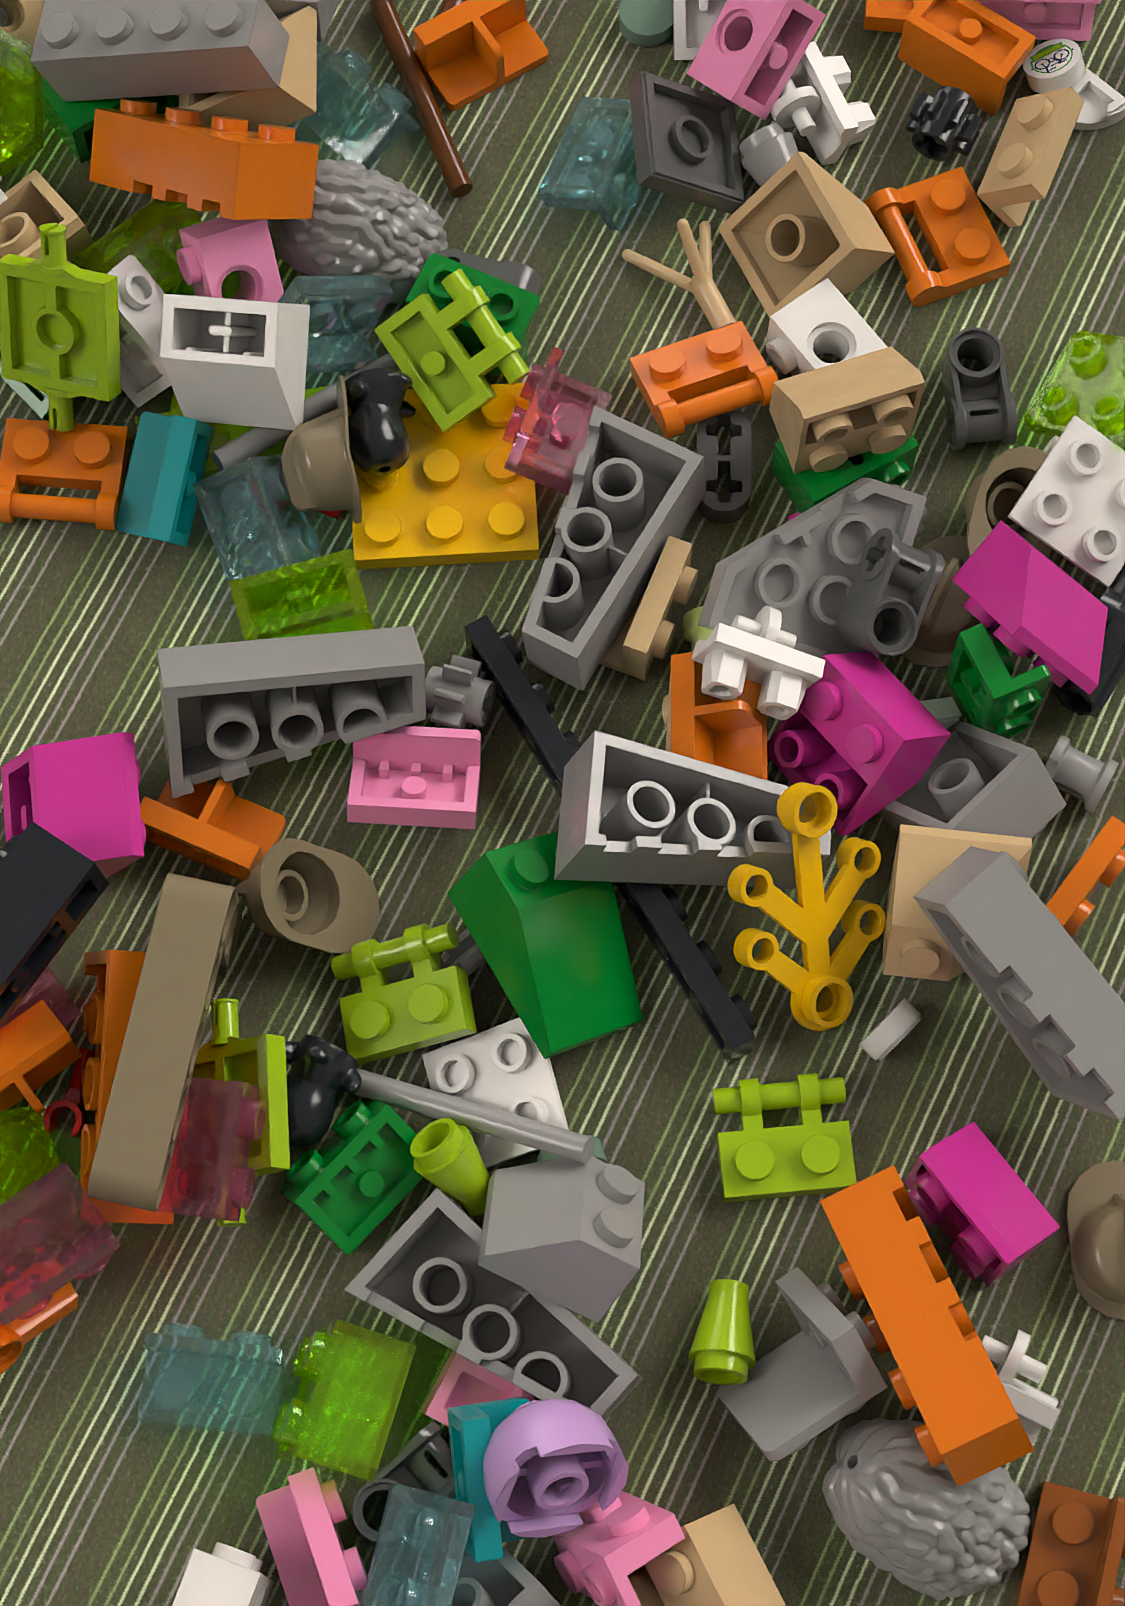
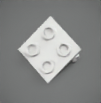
(1079, 501)
(501, 1072)

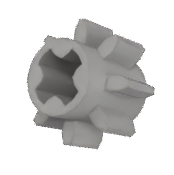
(459, 694)

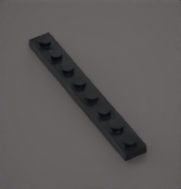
(656, 910)

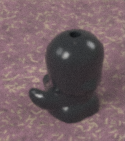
(375, 427)
(313, 1086)

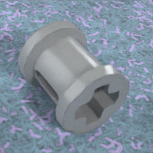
(1079, 773)

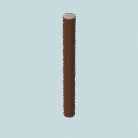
(421, 98)

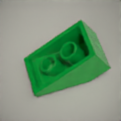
(550, 944)

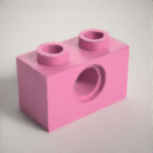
(755, 50)
(226, 246)

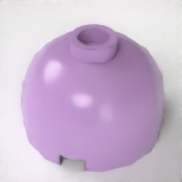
(550, 1466)

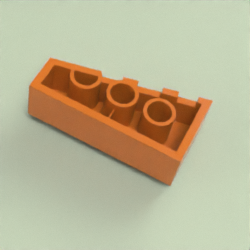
(204, 163)
(106, 1025)
(925, 1328)

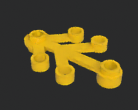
(815, 914)

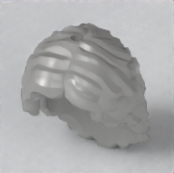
(361, 228)
(916, 1516)

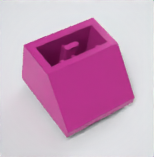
(1036, 607)
(857, 738)
(81, 795)
(978, 1204)

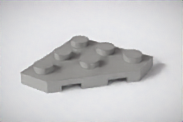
(812, 564)

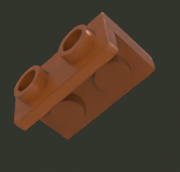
(1073, 1550)

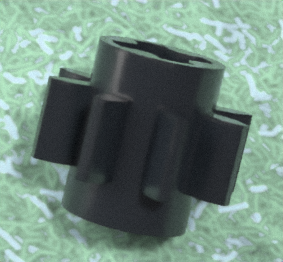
(944, 123)

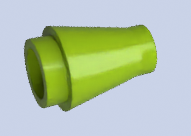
(452, 1163)
(724, 1337)

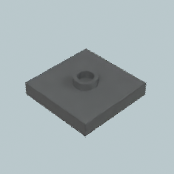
(686, 142)

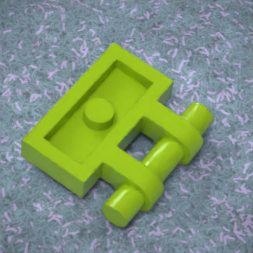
(436, 360)
(410, 1012)
(787, 1158)

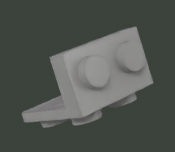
(809, 1377)

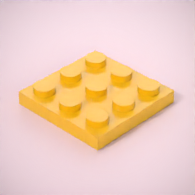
(450, 495)

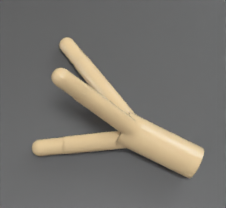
(701, 264)

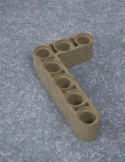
(188, 943)

